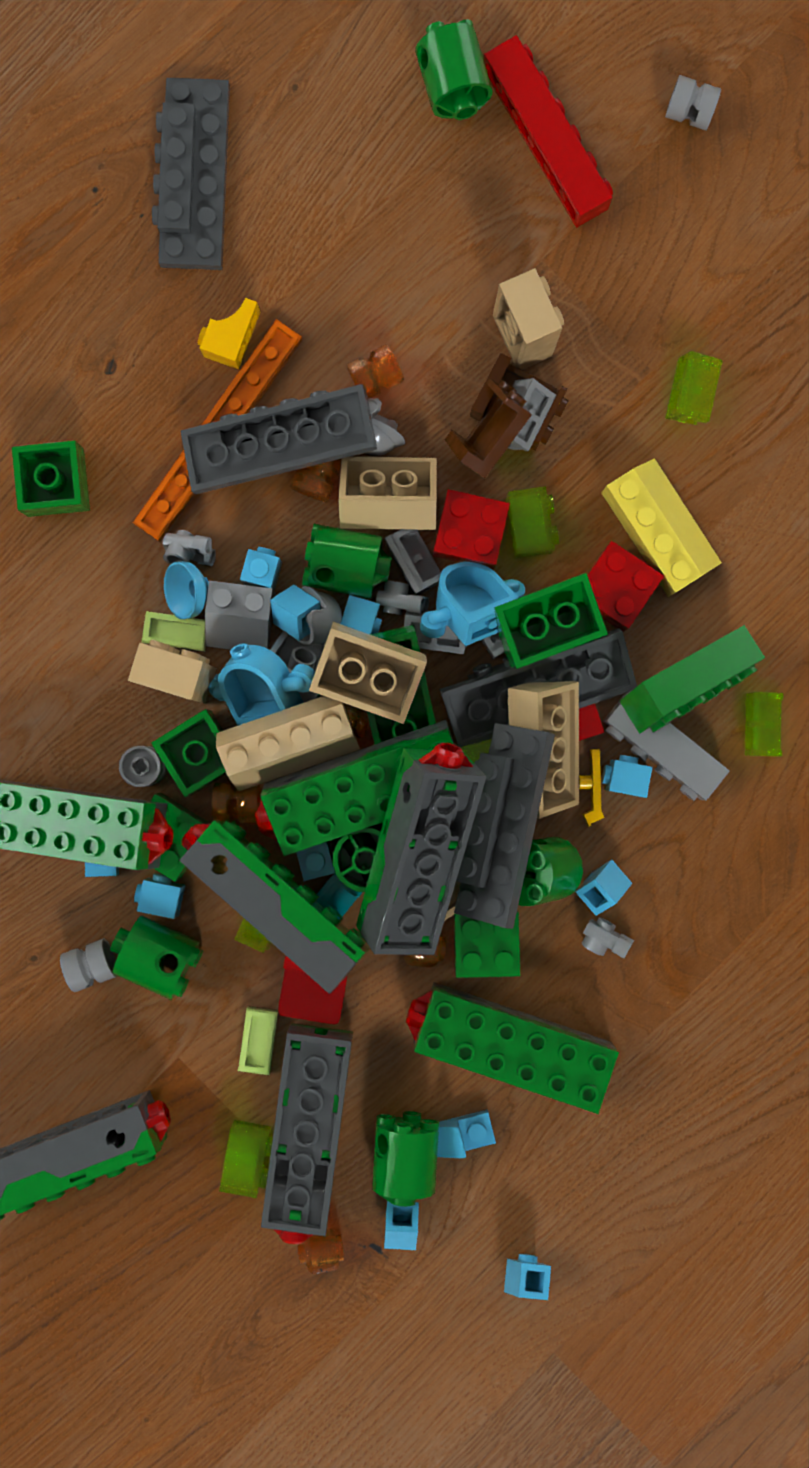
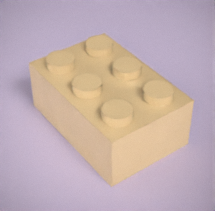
(527, 318)
(388, 493)
(165, 670)
(368, 672)

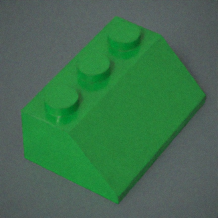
(549, 621)

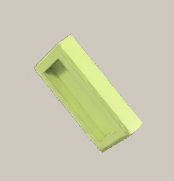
(174, 631)
(258, 1040)

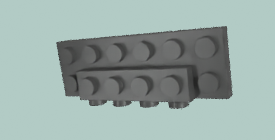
(192, 173)
(278, 438)
(482, 700)
(503, 824)

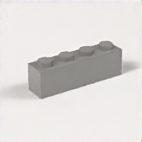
(671, 752)

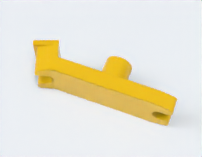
(593, 782)

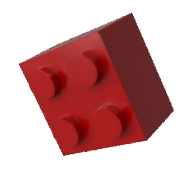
(471, 529)
(621, 585)

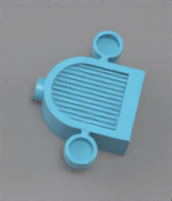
(467, 602)
(259, 683)

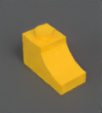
(229, 338)

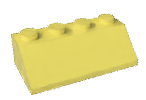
(660, 526)

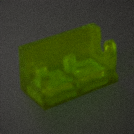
(693, 388)
(763, 724)

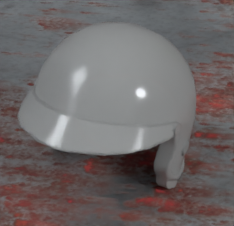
(384, 429)
(321, 620)

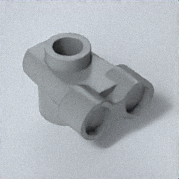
(185, 547)
(396, 598)
(601, 936)

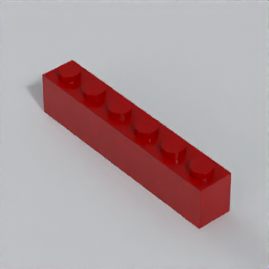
(547, 131)

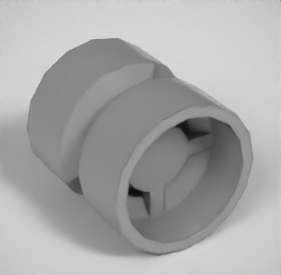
(693, 102)
(142, 766)
(83, 967)

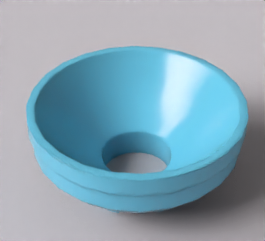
(185, 590)

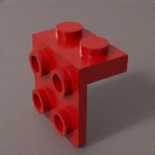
(306, 999)

